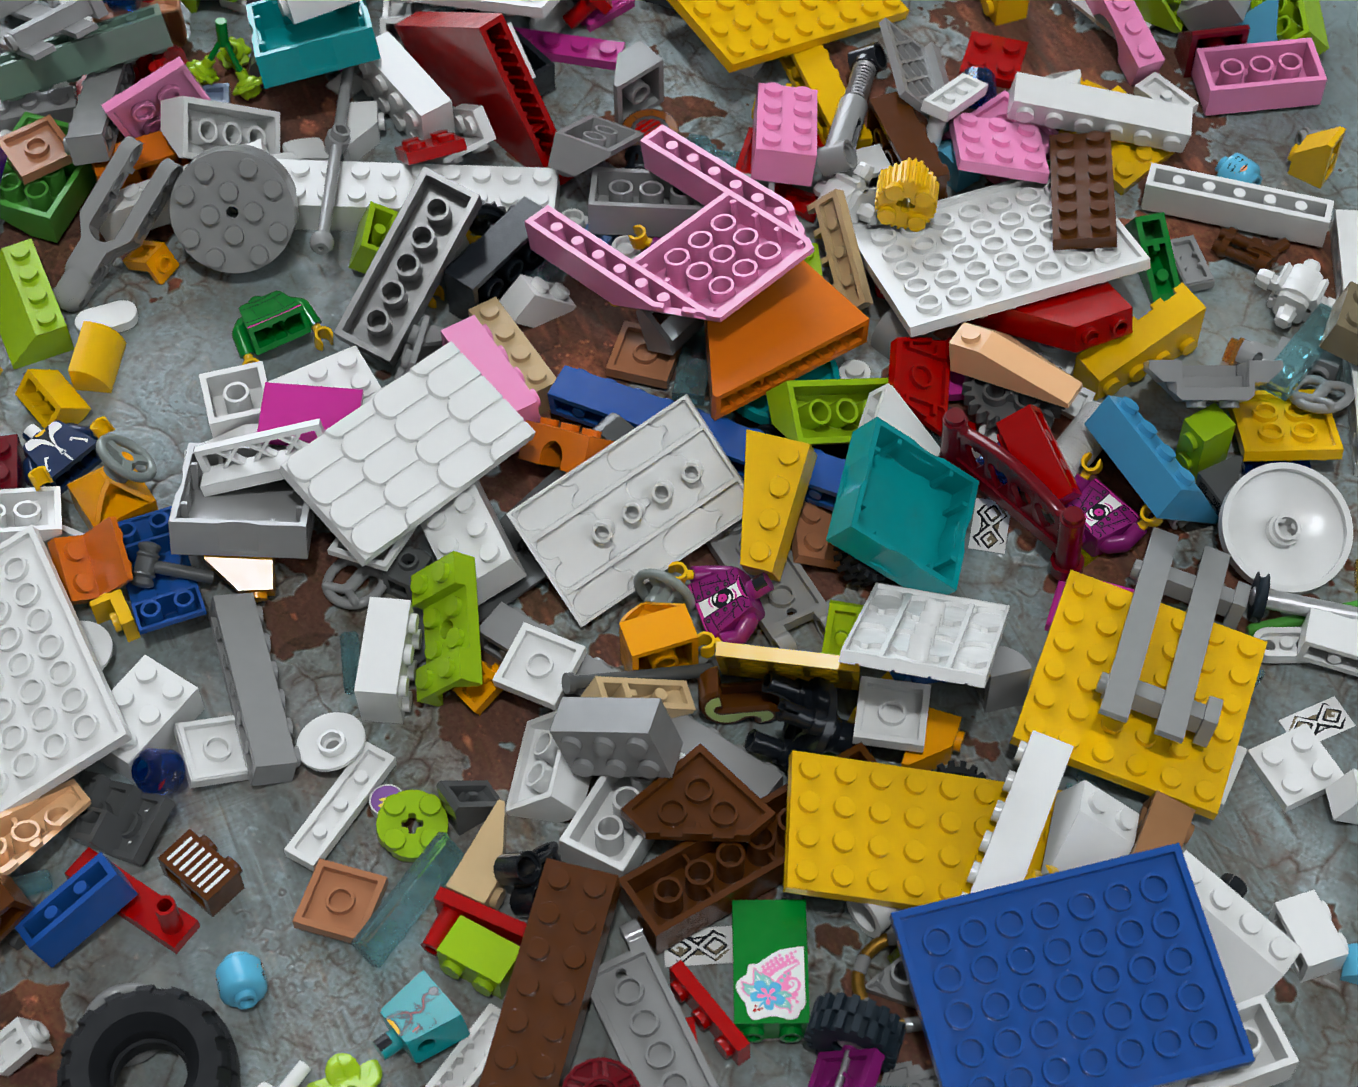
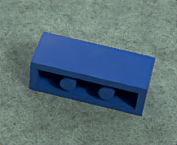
(76, 910)

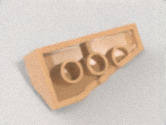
(1010, 365)
(33, 824)

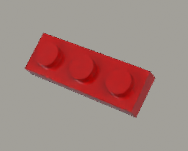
(708, 1014)

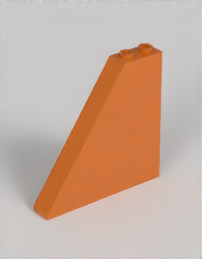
(779, 337)

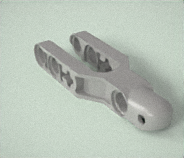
(94, 258)

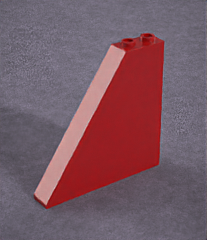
(481, 64)
(1066, 320)

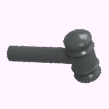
(148, 565)

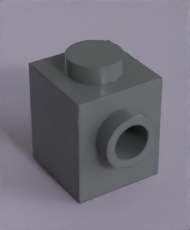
(399, 574)

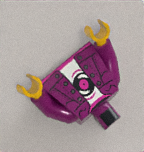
(1109, 521)
(725, 602)

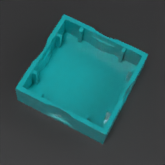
(311, 47)
(902, 509)

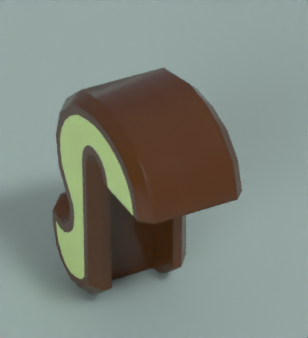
(734, 701)

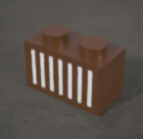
(202, 872)

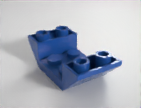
(170, 598)

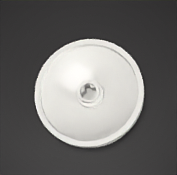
(1287, 526)

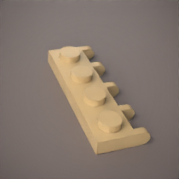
(841, 247)

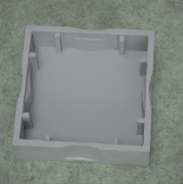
(244, 522)

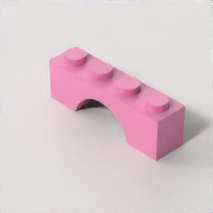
(1136, 46)

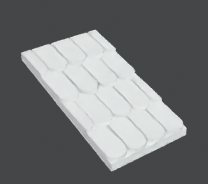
(406, 453)
(631, 509)
(926, 635)

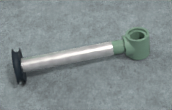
(1264, 598)

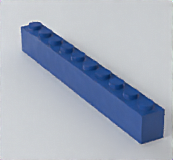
(591, 398)

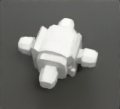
(858, 196)
(1295, 291)

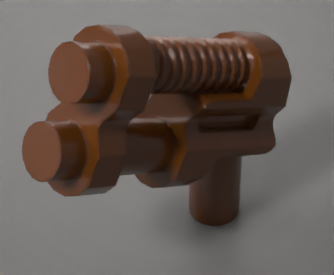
(1256, 255)

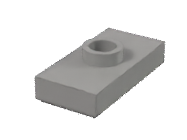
(1191, 264)

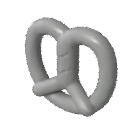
(1317, 401)
(351, 585)

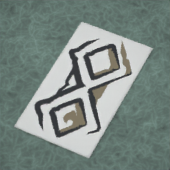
(989, 527)
(1323, 719)
(704, 947)

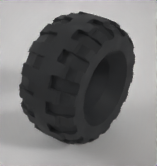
(146, 1022)

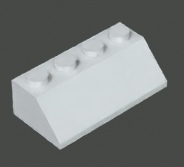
(200, 124)
(1248, 944)

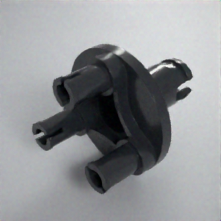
(809, 721)

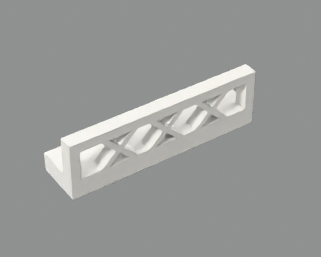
(255, 470)

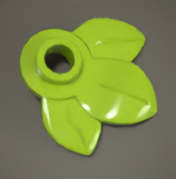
(344, 1071)

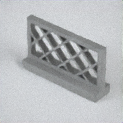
(915, 68)

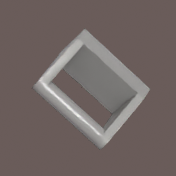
(670, 334)

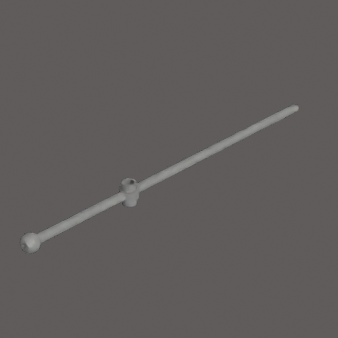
(335, 144)

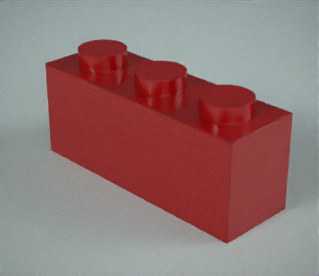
(1032, 443)

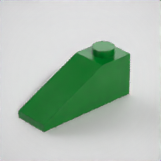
(1153, 237)

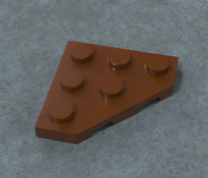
(698, 804)

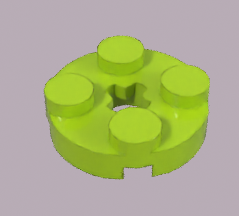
(396, 810)

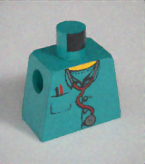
(420, 1021)

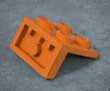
(92, 562)

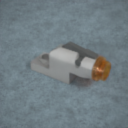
(1244, 350)

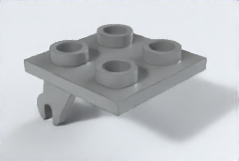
(423, 342)

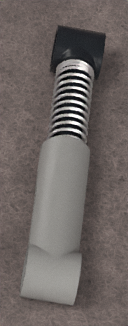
(840, 147)

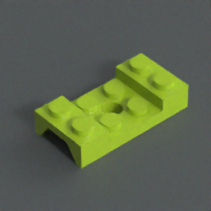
(448, 600)

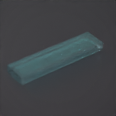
(1300, 354)
(692, 370)
(408, 900)

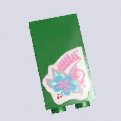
(770, 969)

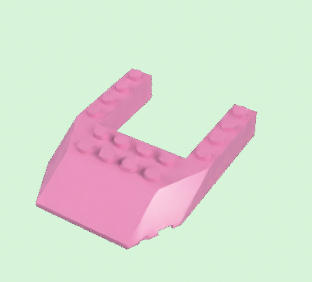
(703, 265)

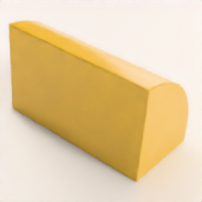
(96, 358)
(51, 397)

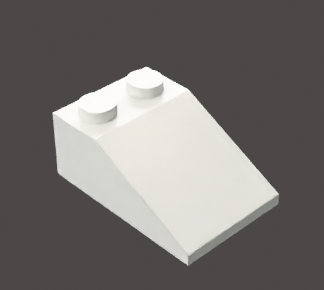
(27, 506)
(1088, 828)

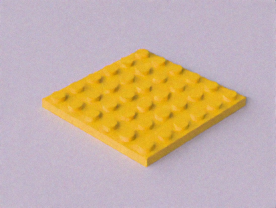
(1066, 706)

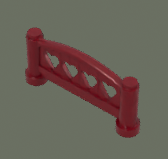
(1061, 537)

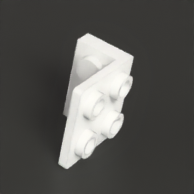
(476, 128)

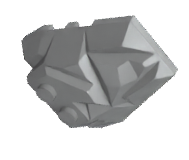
(1212, 383)

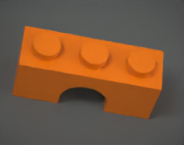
(562, 445)

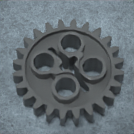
(996, 403)

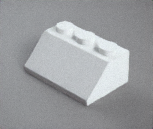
(542, 779)

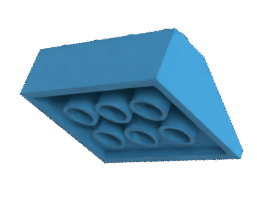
(1148, 462)

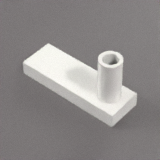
(949, 102)

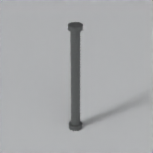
(571, 683)

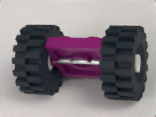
(852, 1040)

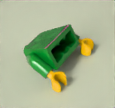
(273, 322)

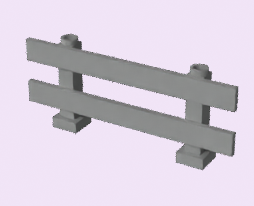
(44, 22)
(1205, 597)

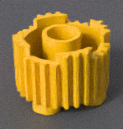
(906, 195)

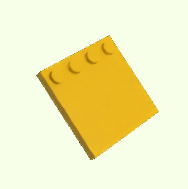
(756, 661)

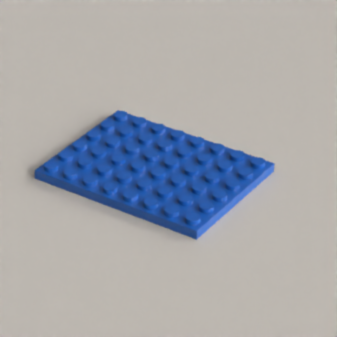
(1074, 980)

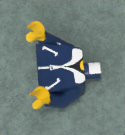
(61, 452)

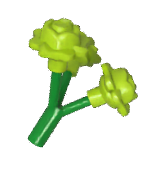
(233, 54)

